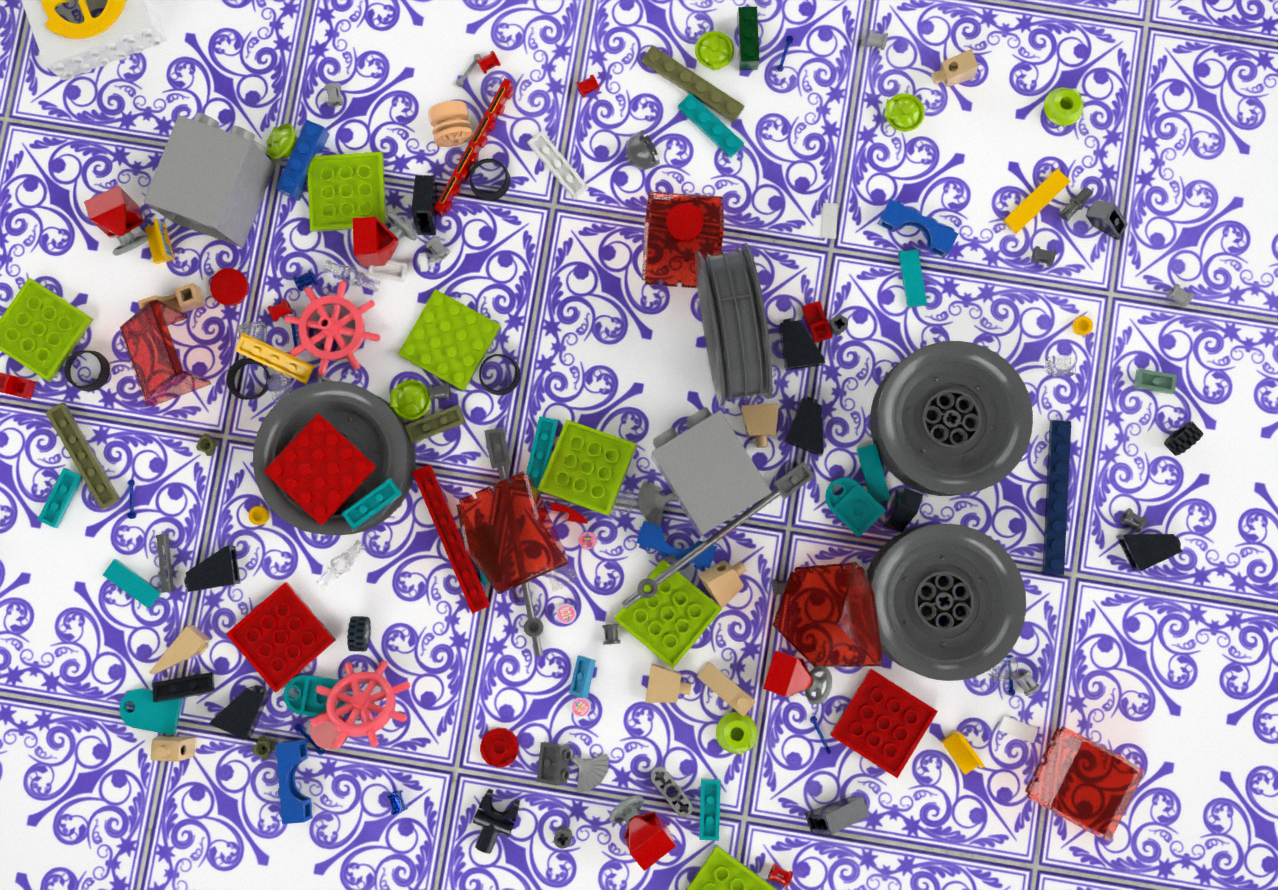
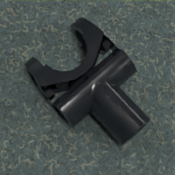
(493, 822)

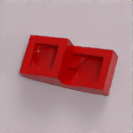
(816, 321)
(16, 386)
(573, 515)

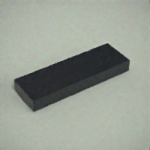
(183, 687)

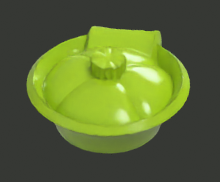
(714, 50)
(1063, 106)
(904, 112)
(281, 142)
(410, 399)
(736, 733)

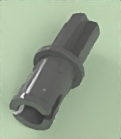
(1076, 204)

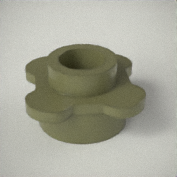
(201, 446)
(257, 749)

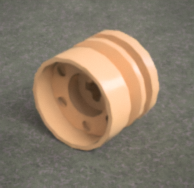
(450, 123)

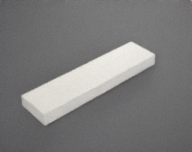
(558, 165)

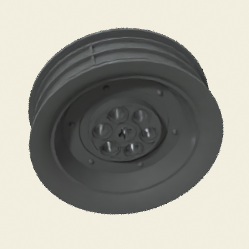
(734, 324)
(994, 403)
(364, 421)
(990, 601)

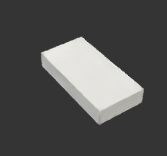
(391, 271)

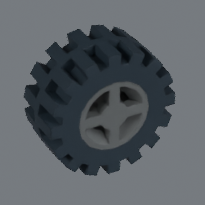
(359, 633)

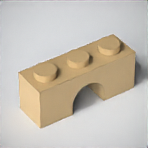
(185, 298)

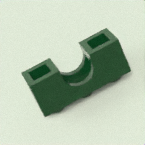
(748, 38)

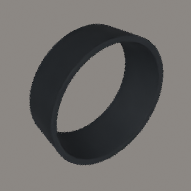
(490, 196)
(104, 371)
(230, 379)
(510, 388)

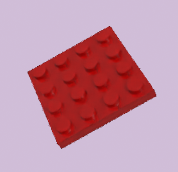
(320, 469)
(281, 637)
(883, 723)

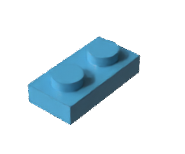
(582, 676)

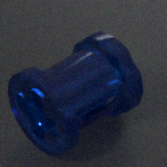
(305, 280)
(396, 802)

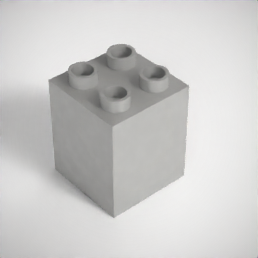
(211, 179)
(708, 470)

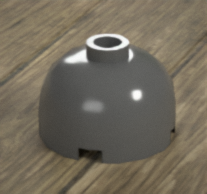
(641, 151)

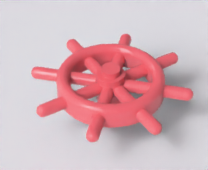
(332, 328)
(360, 704)

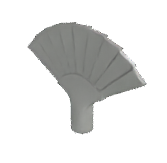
(652, 504)
(590, 771)

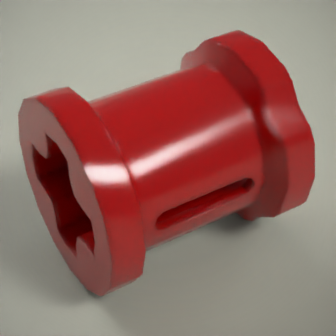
(488, 62)
(587, 86)
(280, 310)
(785, 881)

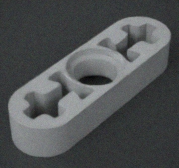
(685, 800)

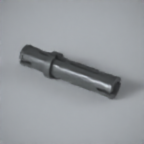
(163, 539)

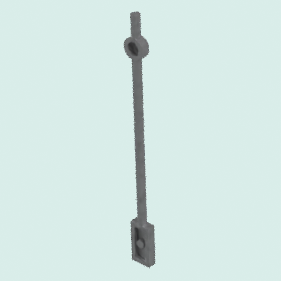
(499, 459)
(783, 486)

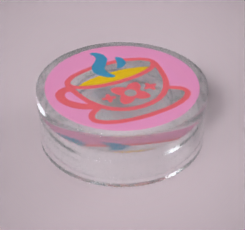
(587, 540)

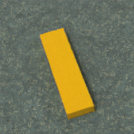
(1036, 201)
(274, 358)

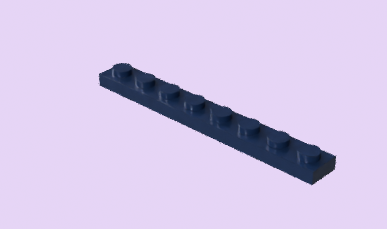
(1056, 497)

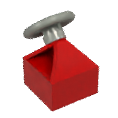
(116, 216)
(375, 242)
(790, 676)
(645, 834)

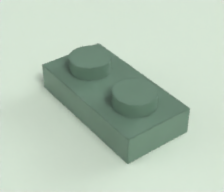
(1155, 381)

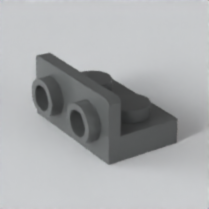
(553, 763)

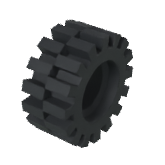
(1183, 438)

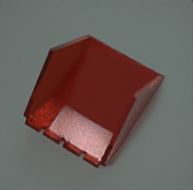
(670, 259)
(155, 356)
(510, 533)
(831, 616)
(1084, 783)

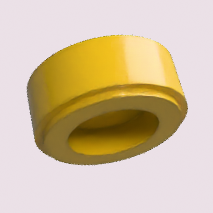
(1082, 325)
(259, 515)

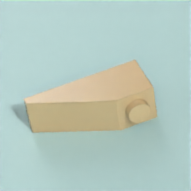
(186, 646)
(726, 689)

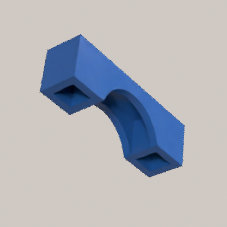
(310, 142)
(939, 237)
(652, 537)
(294, 805)

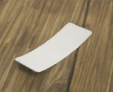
(829, 220)
(1018, 729)

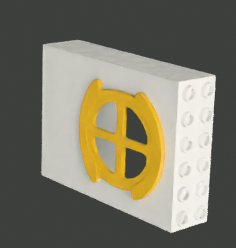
(78, 48)

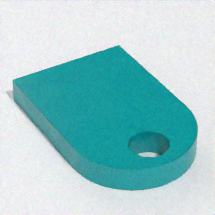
(854, 506)
(308, 701)
(150, 716)

